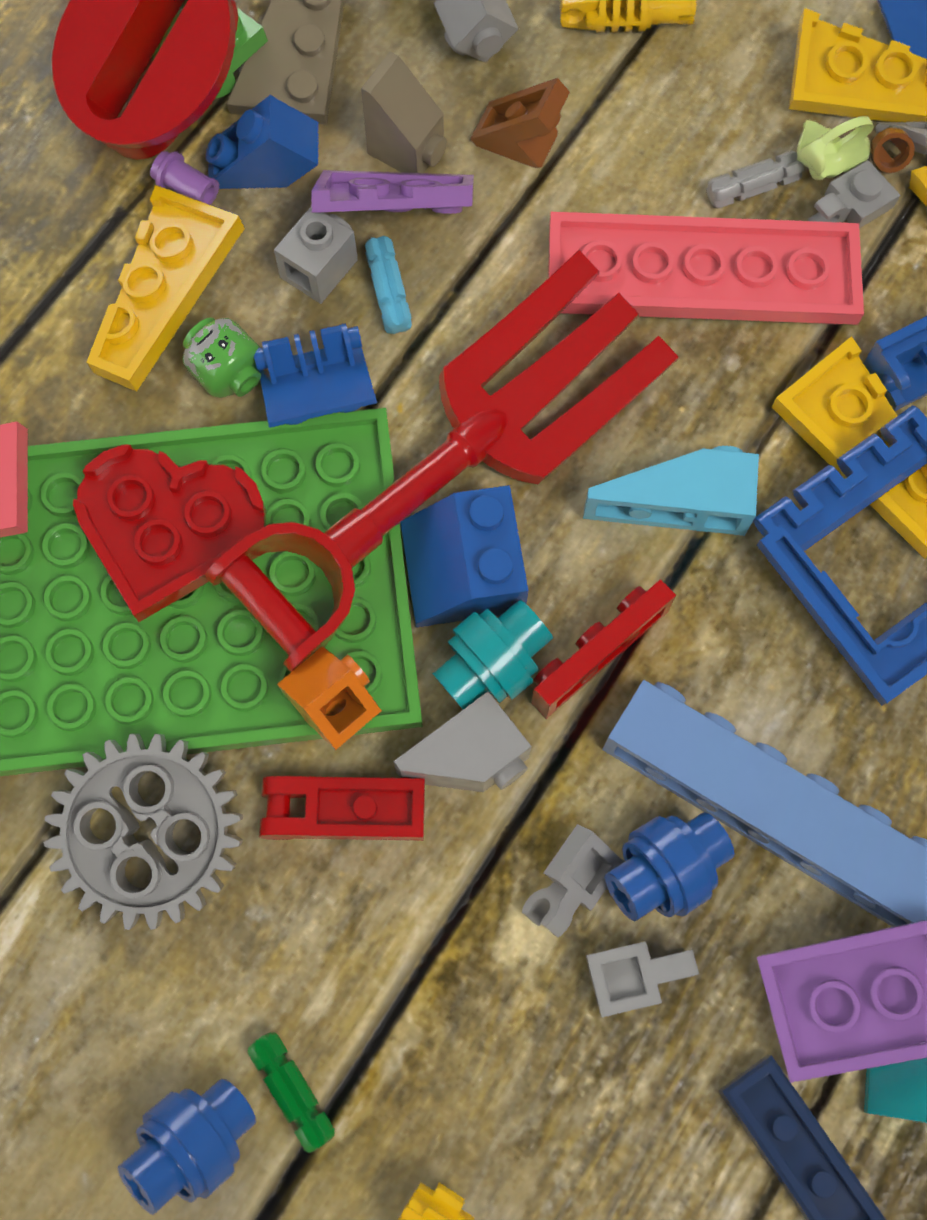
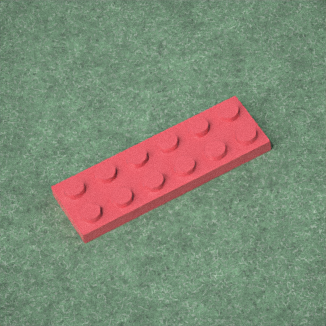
(715, 266)

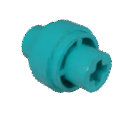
(493, 655)

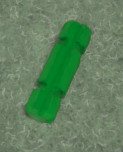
(291, 1092)

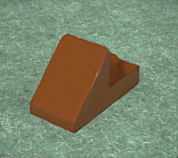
(523, 123)

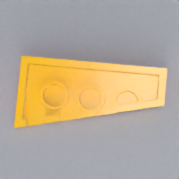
(169, 271)

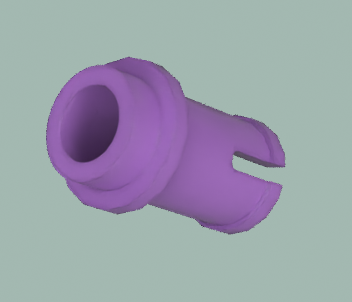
(175, 174)

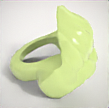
(830, 155)

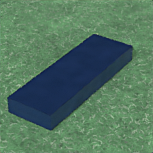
(796, 1145)

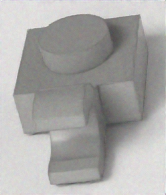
(856, 197)
(577, 880)
(629, 979)

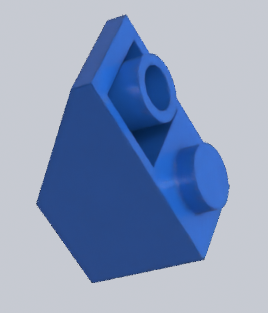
(264, 148)

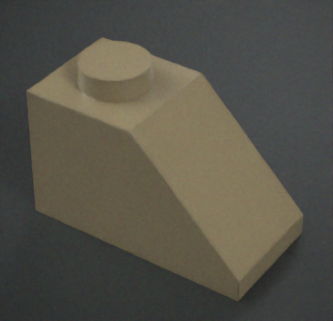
(401, 119)

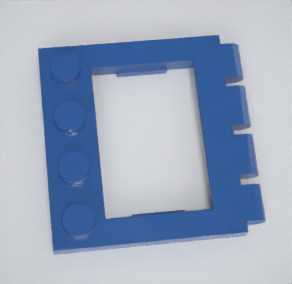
(828, 500)

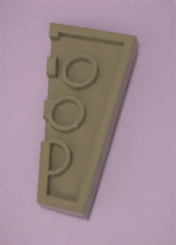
(295, 61)

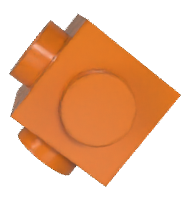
(331, 696)

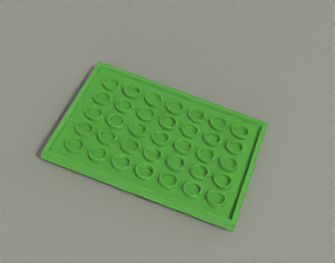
(203, 666)

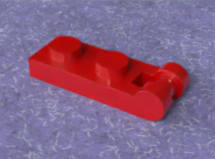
(344, 808)

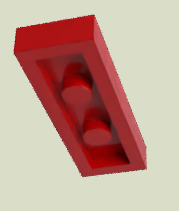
(600, 646)

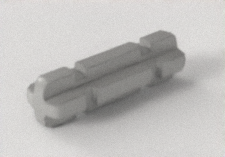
(754, 179)

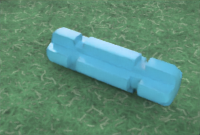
(388, 285)

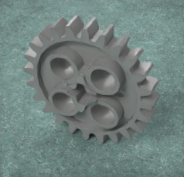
(100, 864)

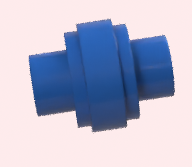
(669, 866)
(187, 1145)

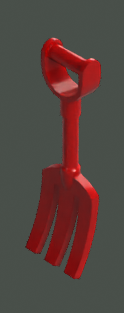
(483, 430)

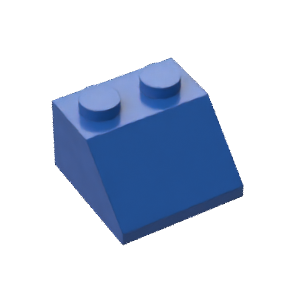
(464, 557)

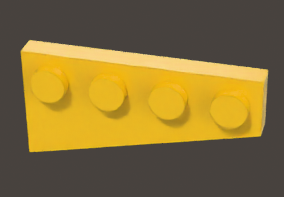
(855, 75)
(839, 408)

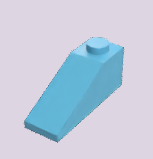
(692, 492)

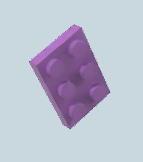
(850, 1001)

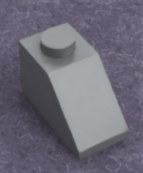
(469, 750)

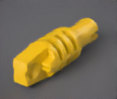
(627, 13)

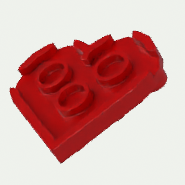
(163, 522)

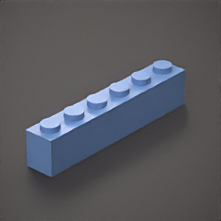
(773, 804)

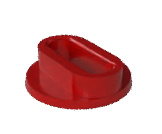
(105, 49)

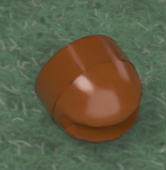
(881, 156)

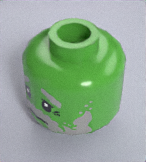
(221, 357)

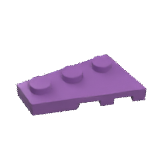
(391, 191)

